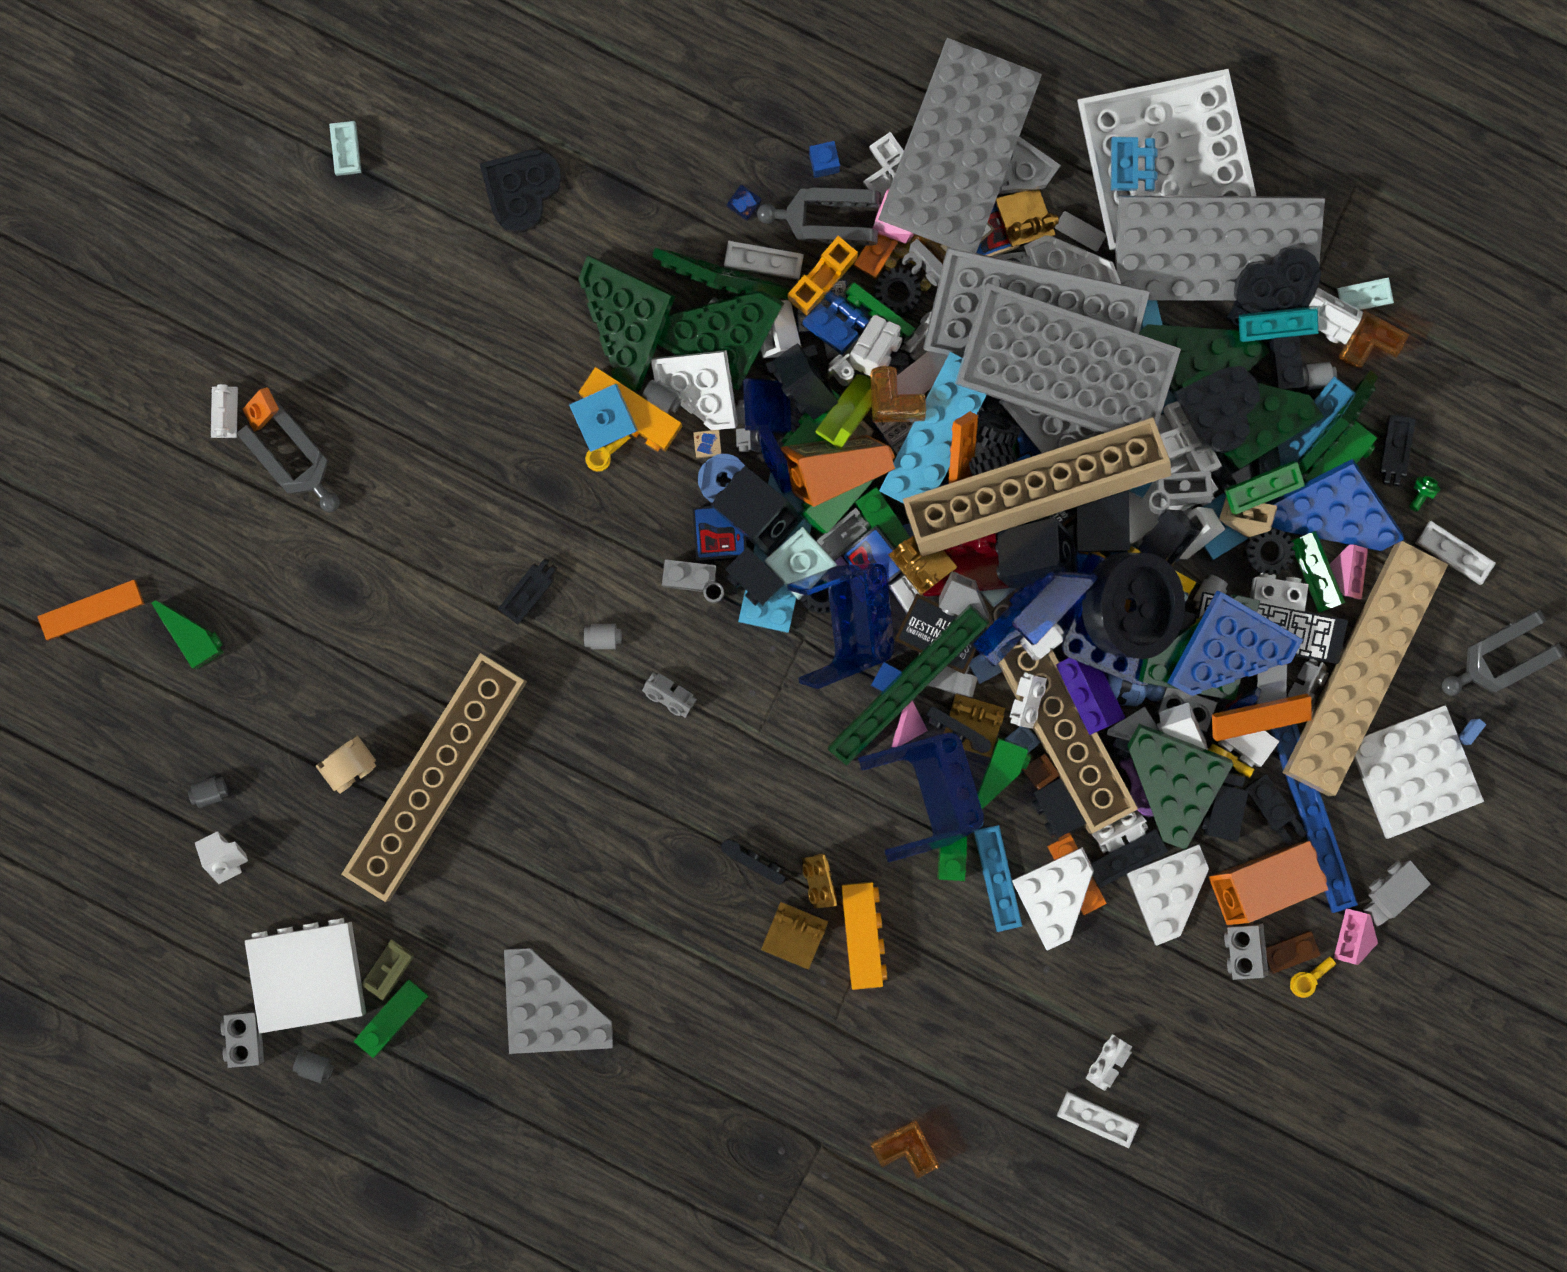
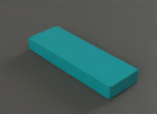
(1278, 324)

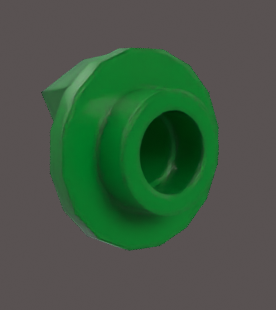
(1427, 488)

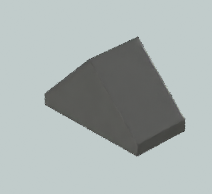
(1127, 727)

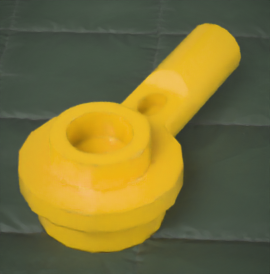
(600, 458)
(1239, 766)
(1304, 983)

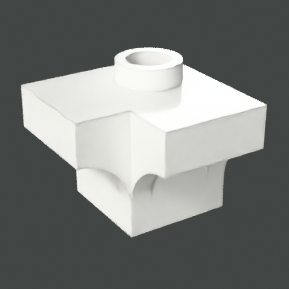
(219, 857)

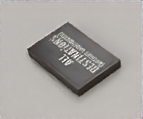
(924, 624)

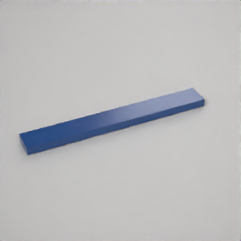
(1317, 826)

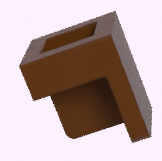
(1040, 772)

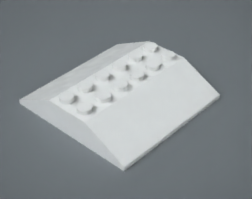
(1192, 129)

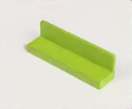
(848, 413)

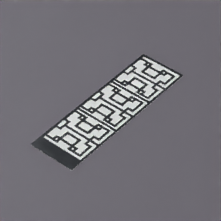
(1320, 633)

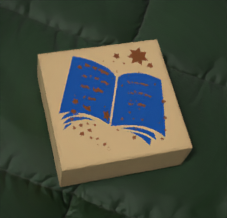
(707, 444)

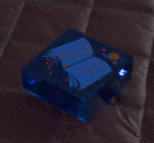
(743, 202)

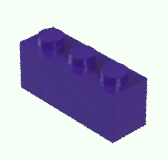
(1090, 695)

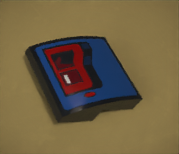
(715, 536)
(873, 549)

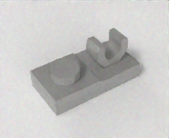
(924, 259)

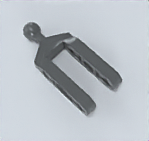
(796, 215)
(307, 481)
(1480, 673)

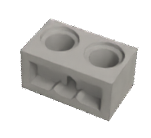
(1205, 705)
(1254, 951)
(250, 1039)

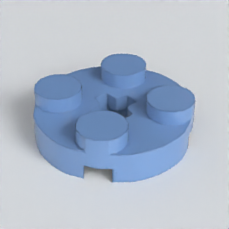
(714, 468)

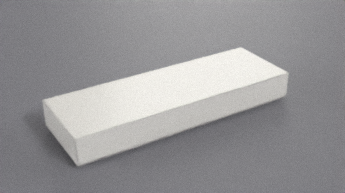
(763, 260)
(1455, 553)
(1098, 1119)

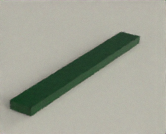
(909, 684)

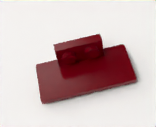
(976, 561)

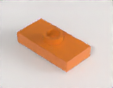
(260, 409)

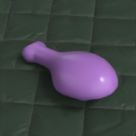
(1136, 790)

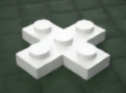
(888, 154)
(1184, 441)

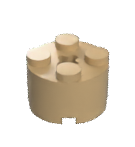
(346, 763)

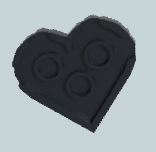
(519, 187)
(1279, 285)
(1219, 407)

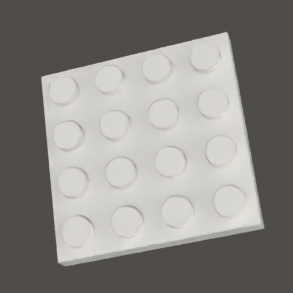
(1416, 772)

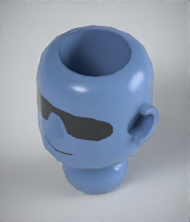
(1132, 694)

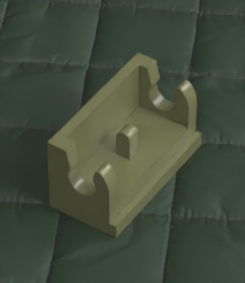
(388, 970)

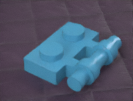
(1125, 164)

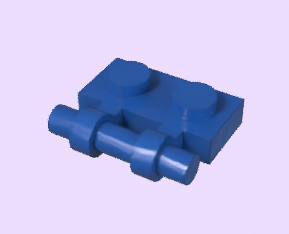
(832, 329)

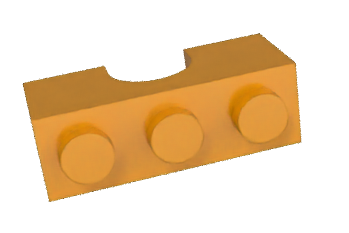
(827, 272)

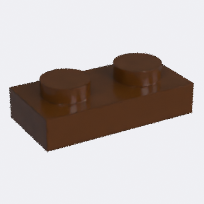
(1291, 952)

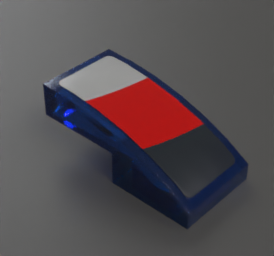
(1245, 699)

